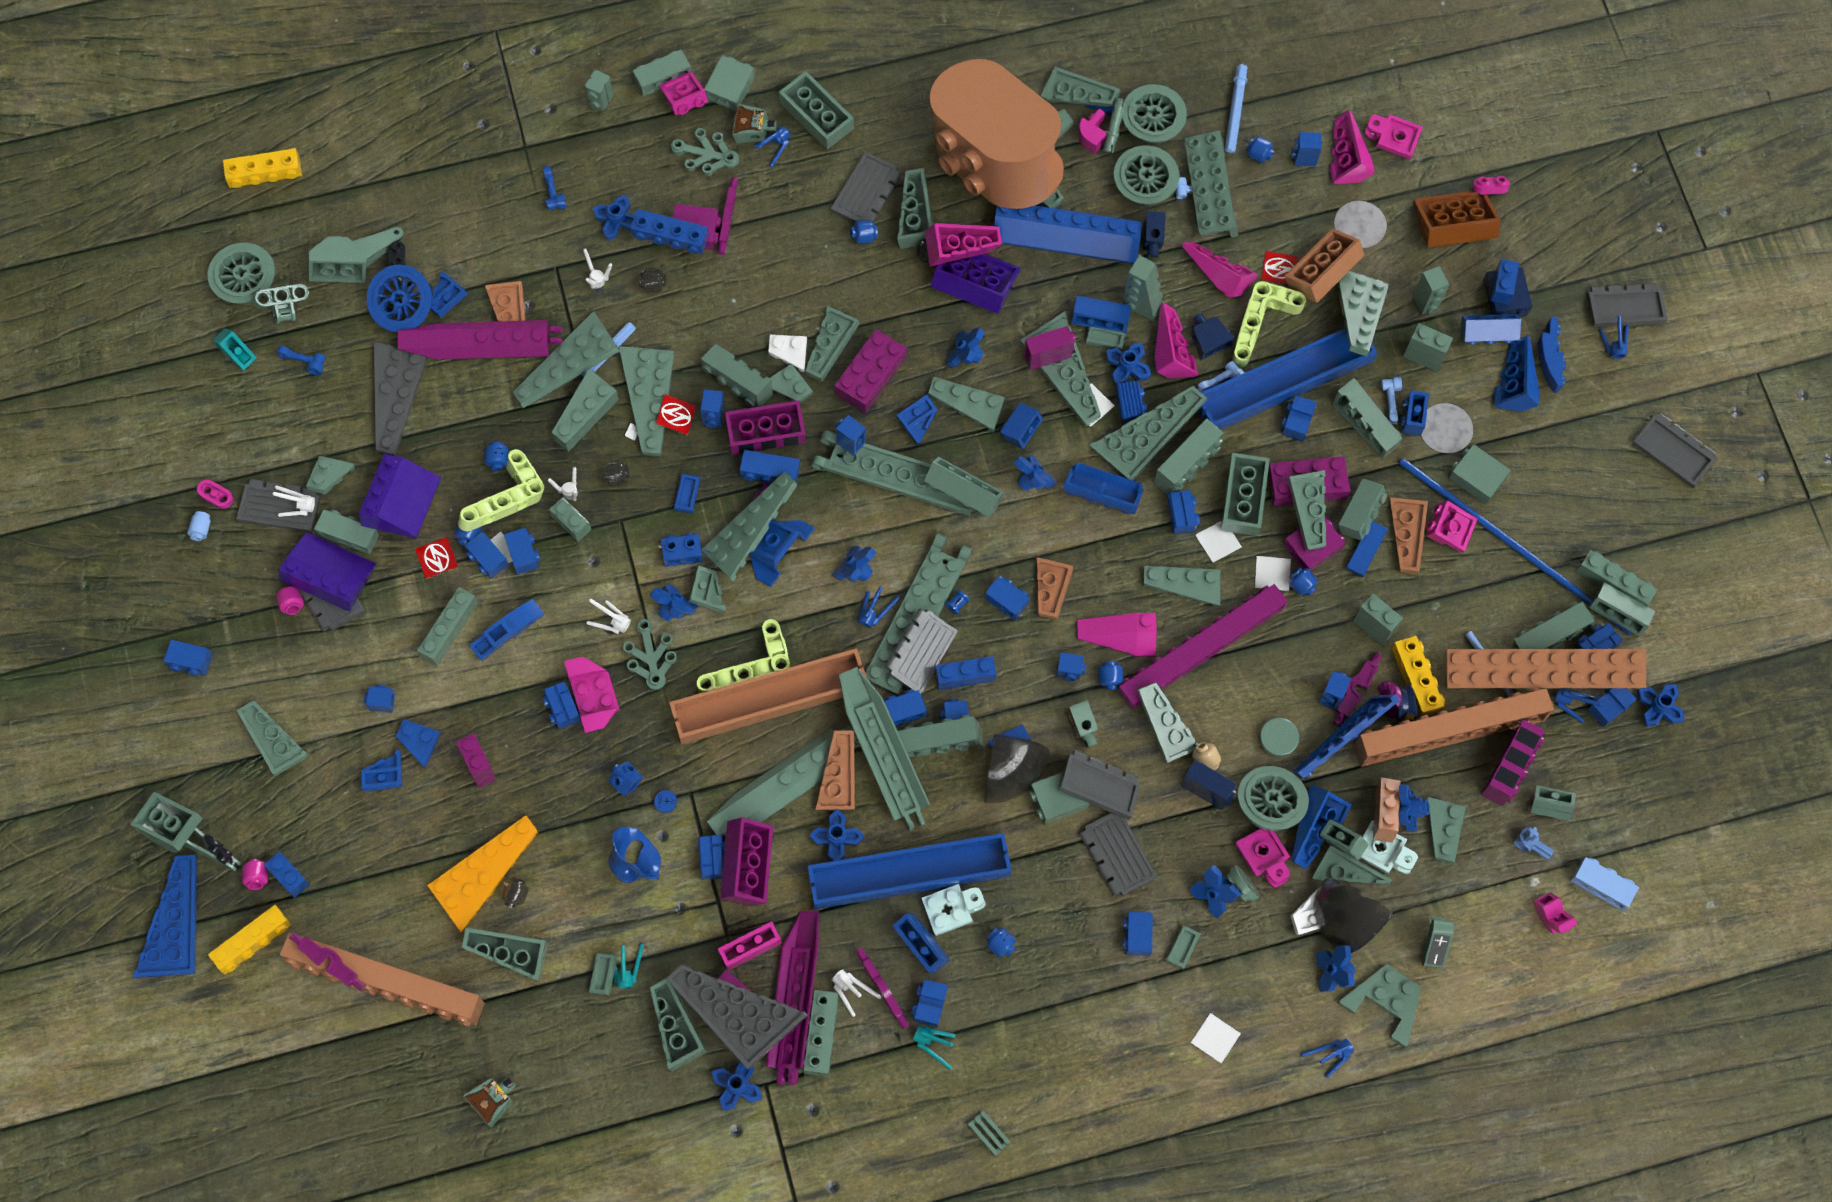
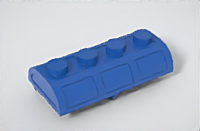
(1104, 488)

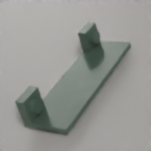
(1210, 184)

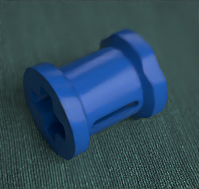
(954, 608)

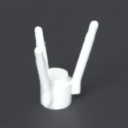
(597, 278)
(568, 489)
(304, 502)
(620, 621)
(844, 981)

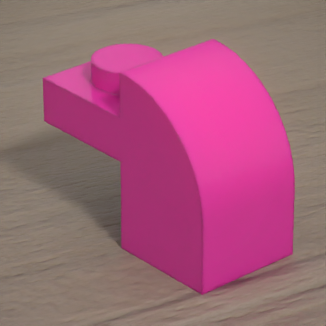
(1090, 134)
(1553, 914)

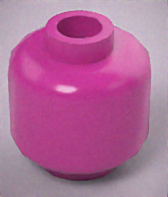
(289, 600)
(254, 874)

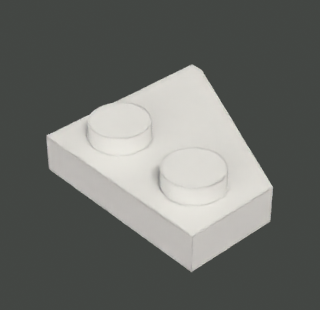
(789, 349)
(1303, 918)

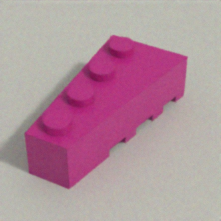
(958, 242)

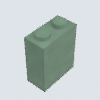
(729, 82)
(1428, 347)
(1479, 473)
(1378, 619)
(1052, 802)

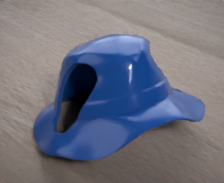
(648, 860)

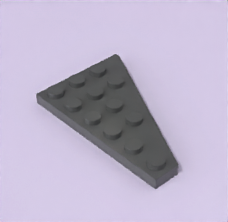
(740, 1018)

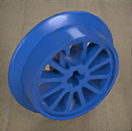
(378, 308)

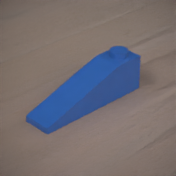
(1519, 380)
(1321, 808)

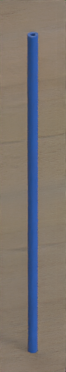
(1501, 535)

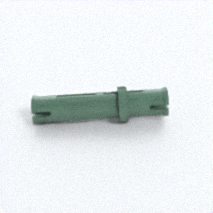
(1113, 129)

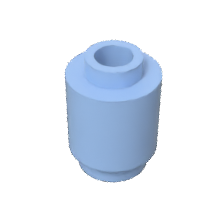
(199, 526)

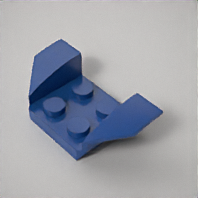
(774, 546)

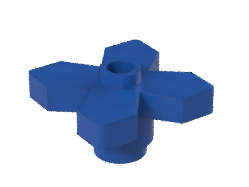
(615, 217)
(966, 348)
(1128, 363)
(1033, 474)
(856, 565)
(672, 603)
(1660, 705)
(1411, 808)
(825, 836)
(1216, 890)
(1337, 969)
(731, 1095)

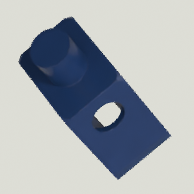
(1154, 233)
(1210, 336)

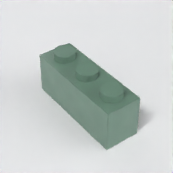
(660, 70)
(1430, 290)
(1362, 509)
(346, 531)
(1622, 609)

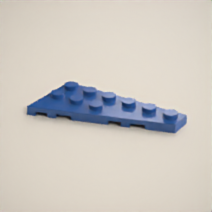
(1350, 729)
(172, 934)

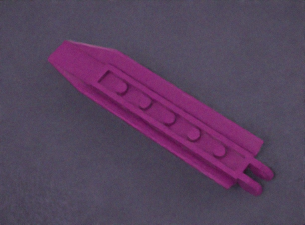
(480, 339)
(796, 990)

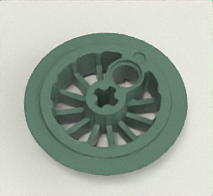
(1163, 95)
(1152, 156)
(229, 255)
(1272, 799)

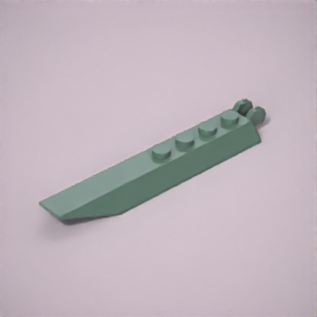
(883, 747)
(778, 785)

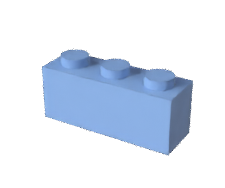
(1605, 883)

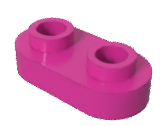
(1491, 185)
(216, 495)

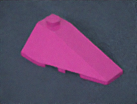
(1351, 157)

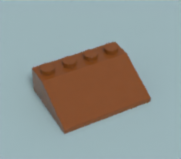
(1456, 218)

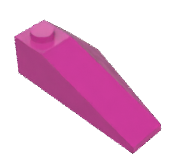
(1227, 277)
(1171, 348)
(1124, 633)

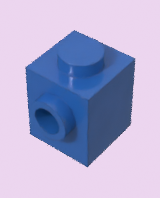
(1071, 666)
(380, 698)
(954, 709)

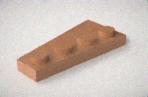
(839, 774)

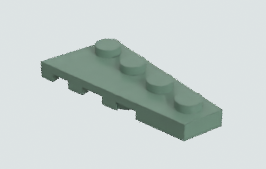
(1308, 500)

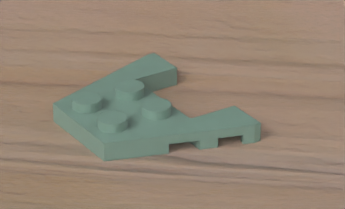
(1393, 994)

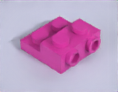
(684, 93)
(1451, 526)

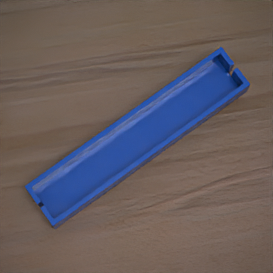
(1281, 380)
(909, 871)

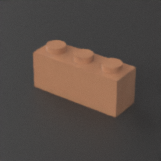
(1386, 810)

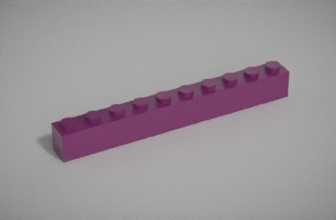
(1205, 644)

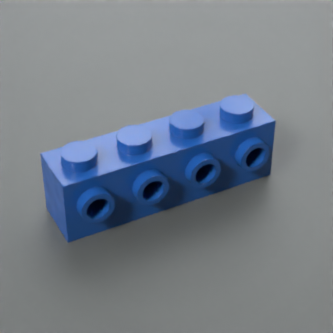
(669, 231)

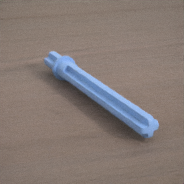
(1235, 113)

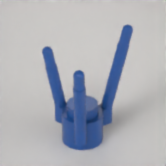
(779, 136)
(1618, 348)
(867, 617)
(1565, 697)
(1341, 1049)

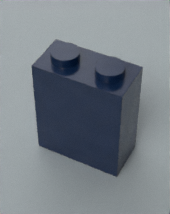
(1520, 302)
(1209, 785)

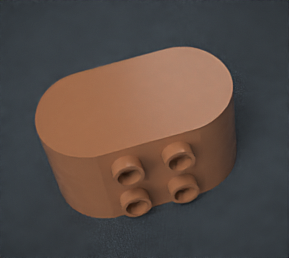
(996, 134)

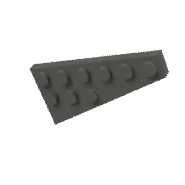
(396, 385)

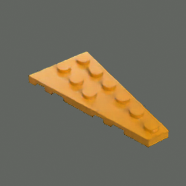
(476, 877)

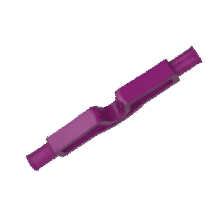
(728, 211)
(1361, 680)
(319, 955)
(881, 985)

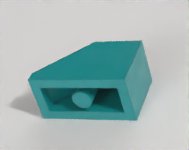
(234, 348)

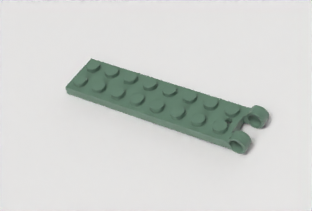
(886, 471)
(928, 592)

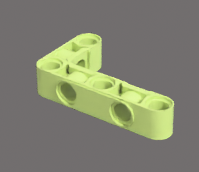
(1275, 298)
(513, 499)
(777, 654)

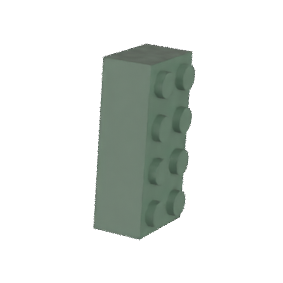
(816, 110)
(1189, 458)
(1245, 494)

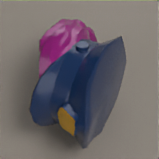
(1406, 706)

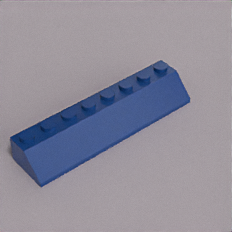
(1070, 232)

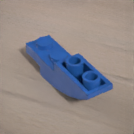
(1550, 357)
(506, 628)

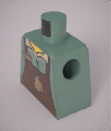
(751, 124)
(1079, 715)
(491, 1099)

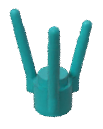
(625, 979)
(926, 1035)

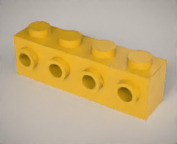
(262, 168)
(1417, 673)
(249, 940)

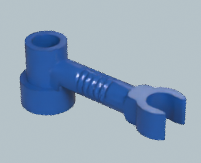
(555, 201)
(315, 363)

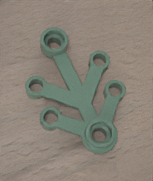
(706, 154)
(651, 657)

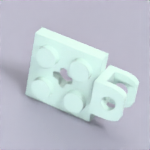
(1393, 856)
(961, 911)

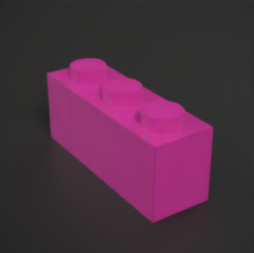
(749, 946)

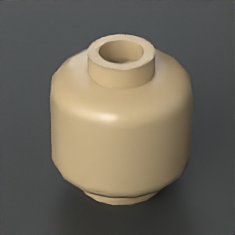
(1207, 754)

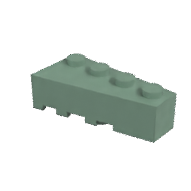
(915, 209)
(1143, 289)
(737, 376)
(584, 410)
(1366, 418)
(1556, 629)
(942, 736)
(514, 952)
(679, 1034)

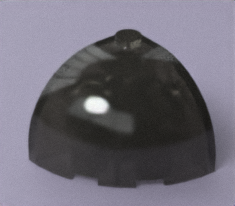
(1013, 767)
(1347, 916)

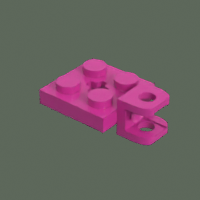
(1388, 128)
(1269, 864)

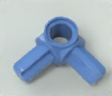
(1529, 840)

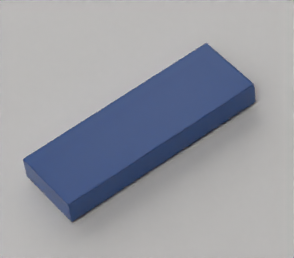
(1366, 550)

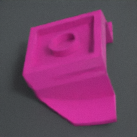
(592, 693)

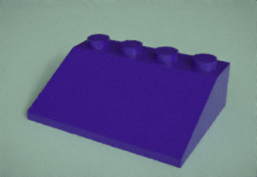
(977, 280)
(399, 497)
(326, 571)

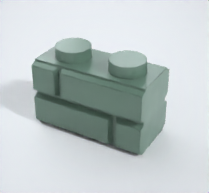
(599, 90)
(570, 519)
(1553, 802)
(1344, 839)

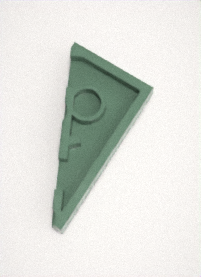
(1347, 869)

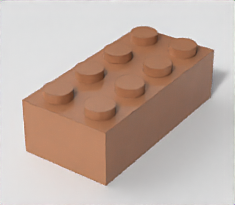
(1325, 264)

